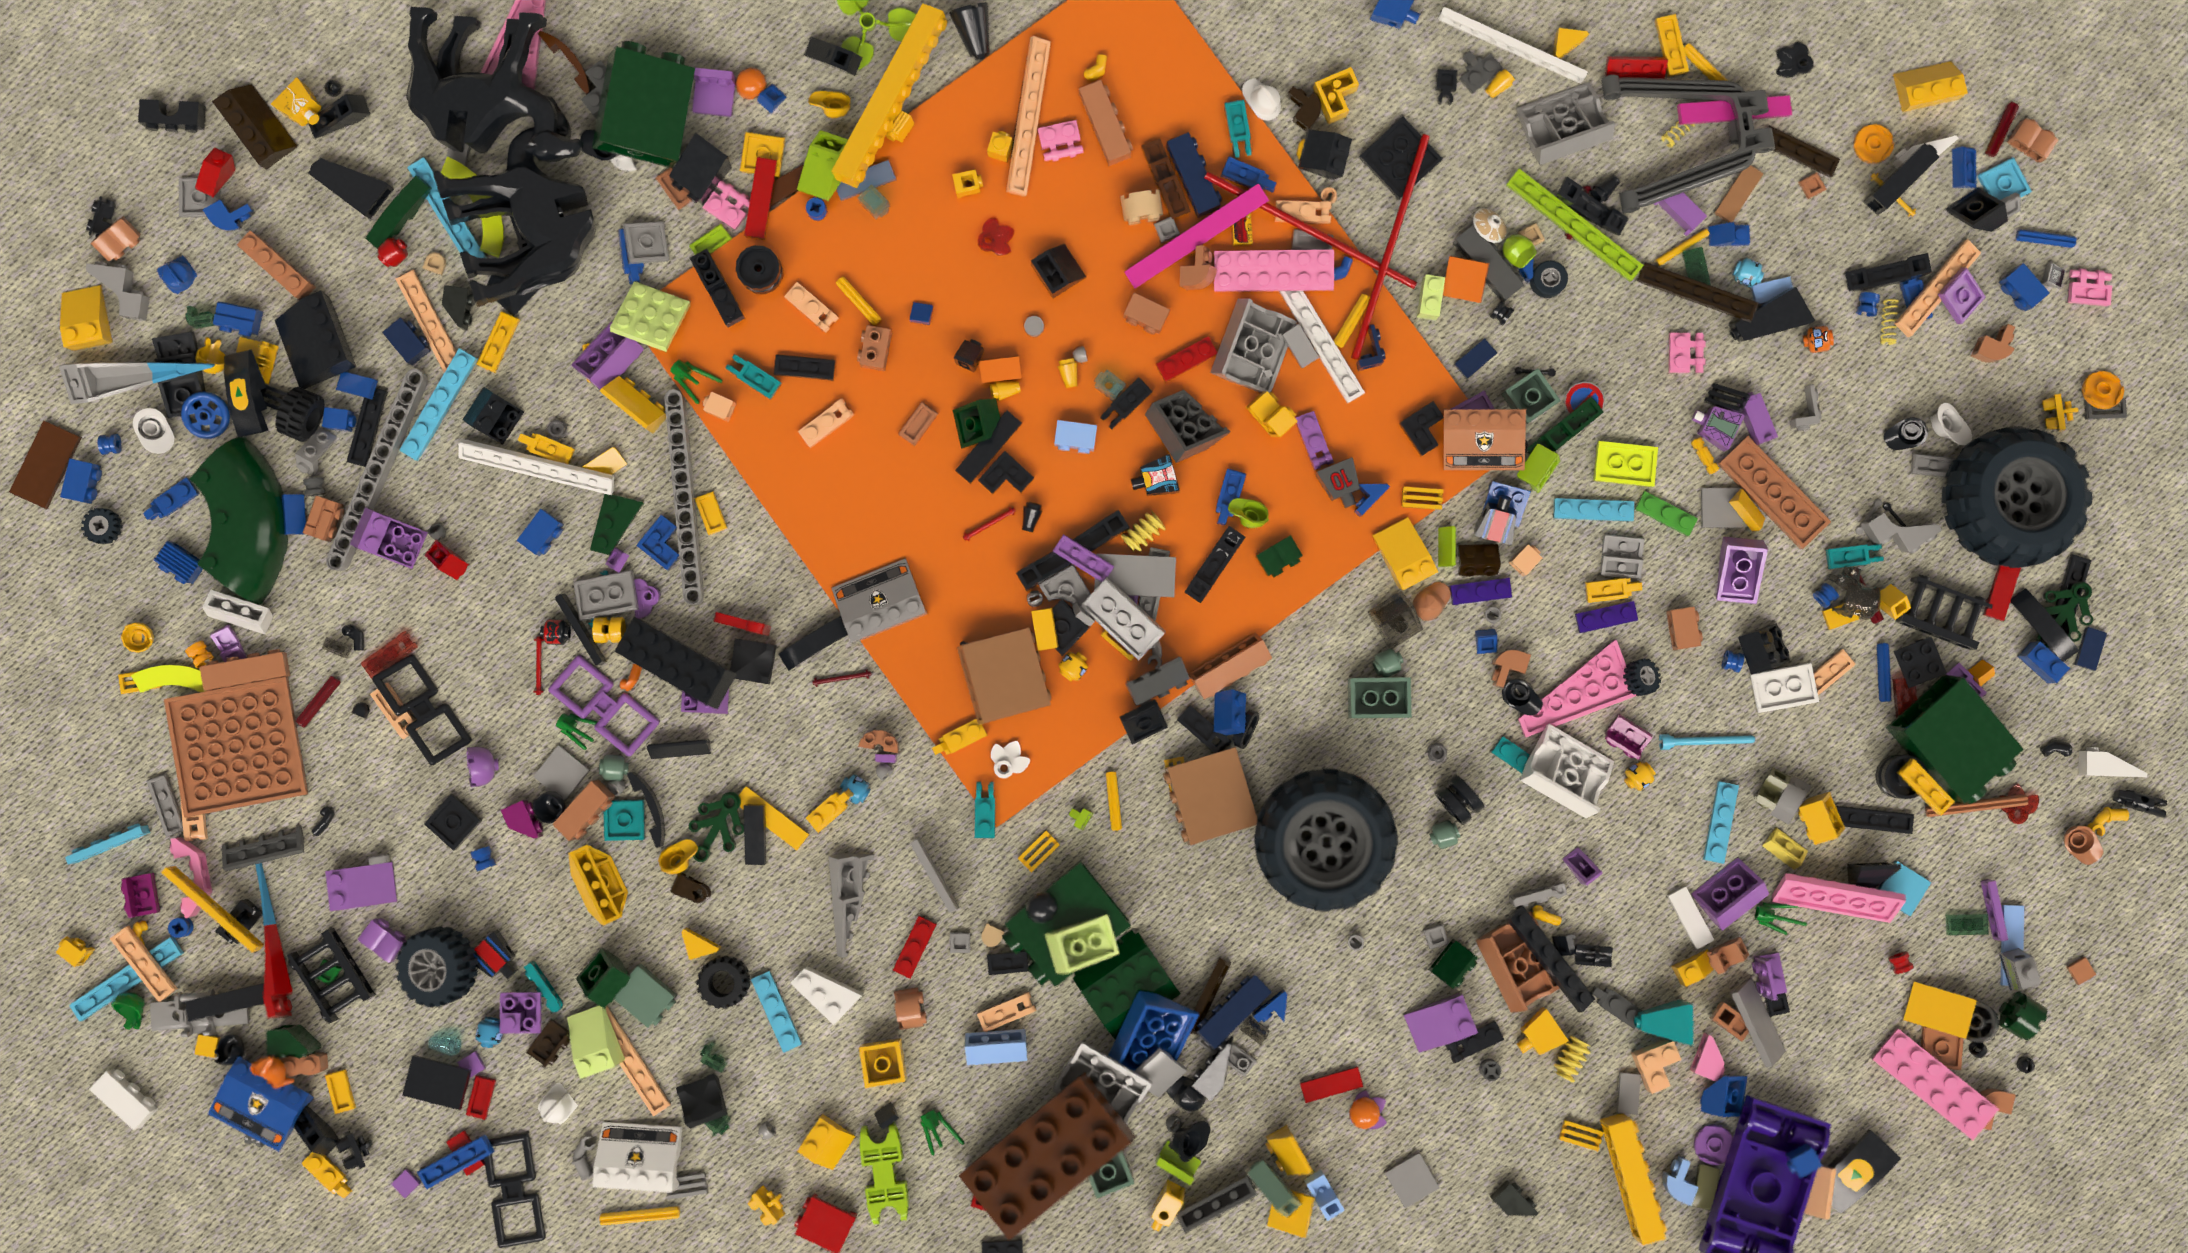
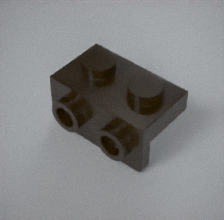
(1479, 560)
(548, 1043)

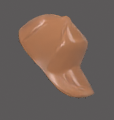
(1431, 601)
(2086, 847)

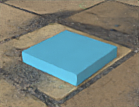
(2004, 180)
(1908, 883)

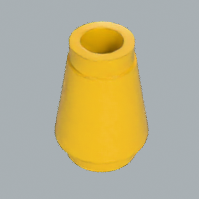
(1500, 83)
(1068, 371)
(1004, 389)

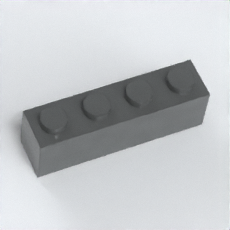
(1500, 276)
(1216, 1204)

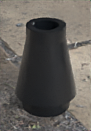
(1604, 189)
(1031, 515)

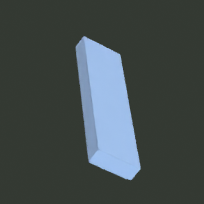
(2014, 924)

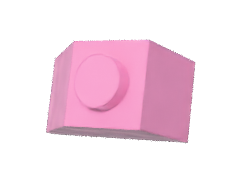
(1708, 1059)

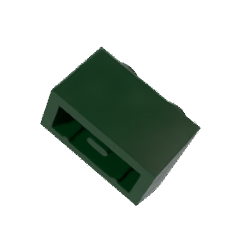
(1453, 964)
(290, 1040)

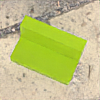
(1539, 467)
(1174, 1165)

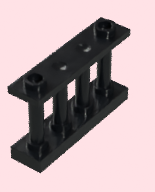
(1945, 633)
(351, 974)

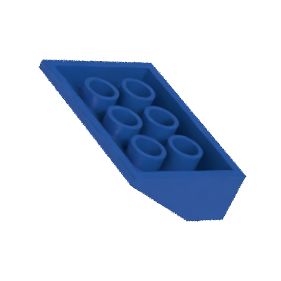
(1152, 1025)

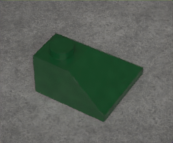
(976, 421)

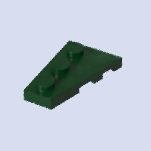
(613, 521)

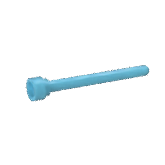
(1670, 741)

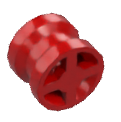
(1901, 962)

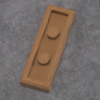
(1738, 194)

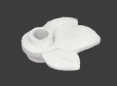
(1009, 756)

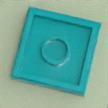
(625, 820)

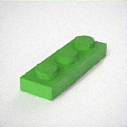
(1666, 513)

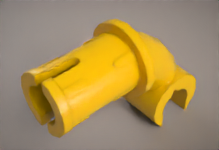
(2108, 815)

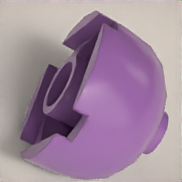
(480, 766)

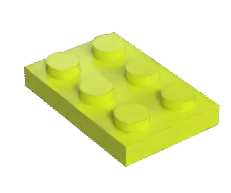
(1625, 464)

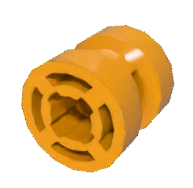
(199, 654)

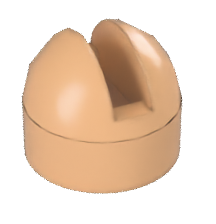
(1326, 192)

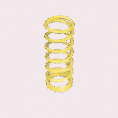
(1672, 143)
(1891, 341)

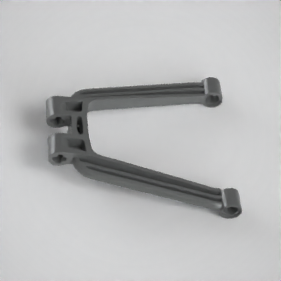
(1740, 131)

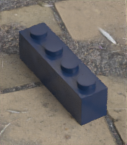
(1192, 173)
(1233, 1011)

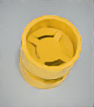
(616, 629)

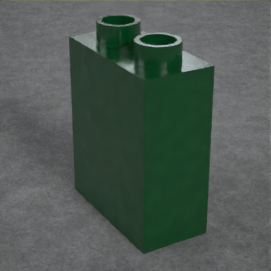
(643, 105)
(1956, 738)
(1078, 900)

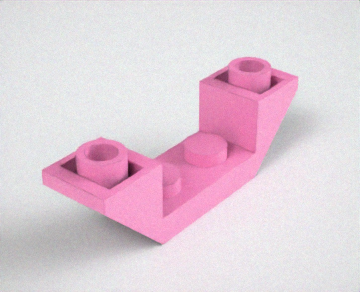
(198, 864)

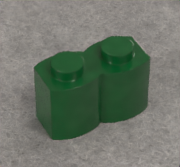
(1279, 556)

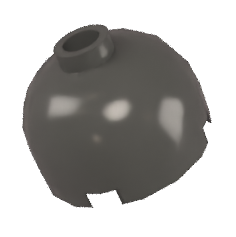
(1983, 1024)

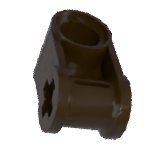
(687, 887)

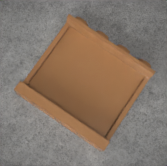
(1004, 675)
(1210, 796)

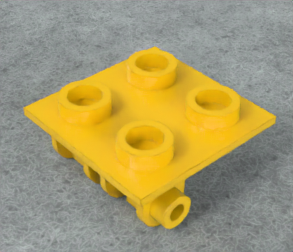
(264, 354)

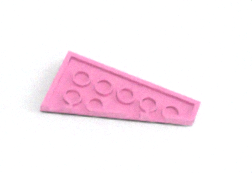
(530, 69)
(1587, 690)

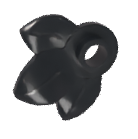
(1791, 60)

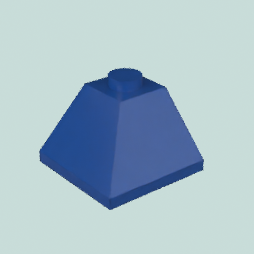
(1725, 1097)

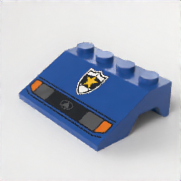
(256, 1107)

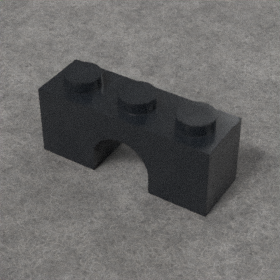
(189, 116)

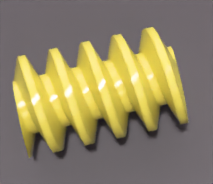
(1142, 532)
(1572, 1058)

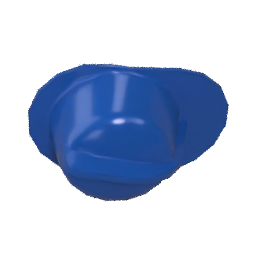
(177, 274)

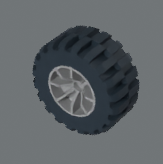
(436, 966)

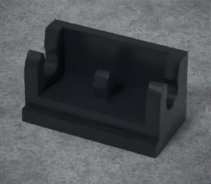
(246, 914)

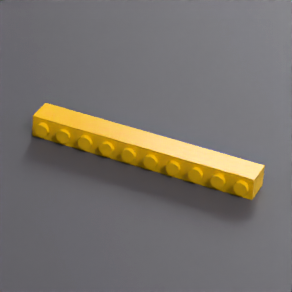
(889, 96)

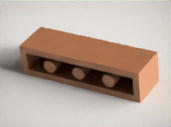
(1105, 123)
(276, 265)
(1230, 666)
(244, 671)

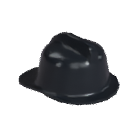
(1190, 1141)

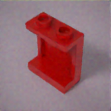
(824, 1224)

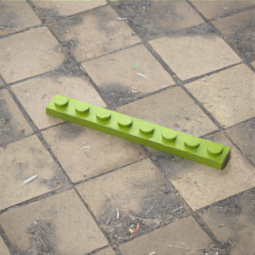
(1574, 225)

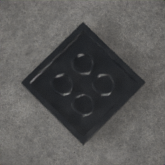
(1394, 155)

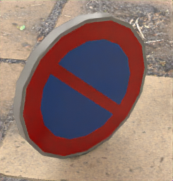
(1580, 393)

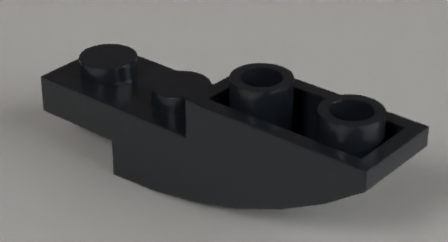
(717, 288)

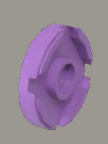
(1708, 1142)

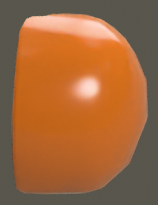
(750, 83)
(1364, 1113)

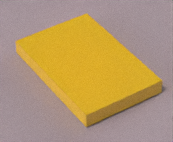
(1940, 1010)

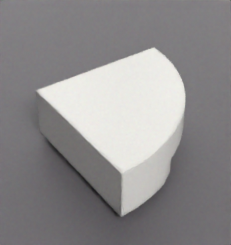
(624, 163)

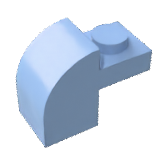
(1676, 1185)
(1324, 1195)

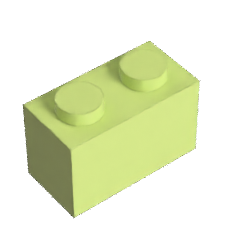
(1430, 297)

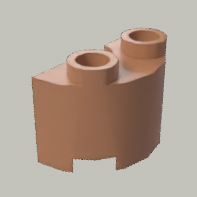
(880, 737)
(908, 1008)

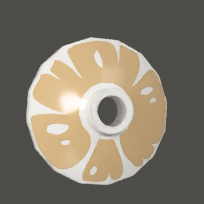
(1489, 225)

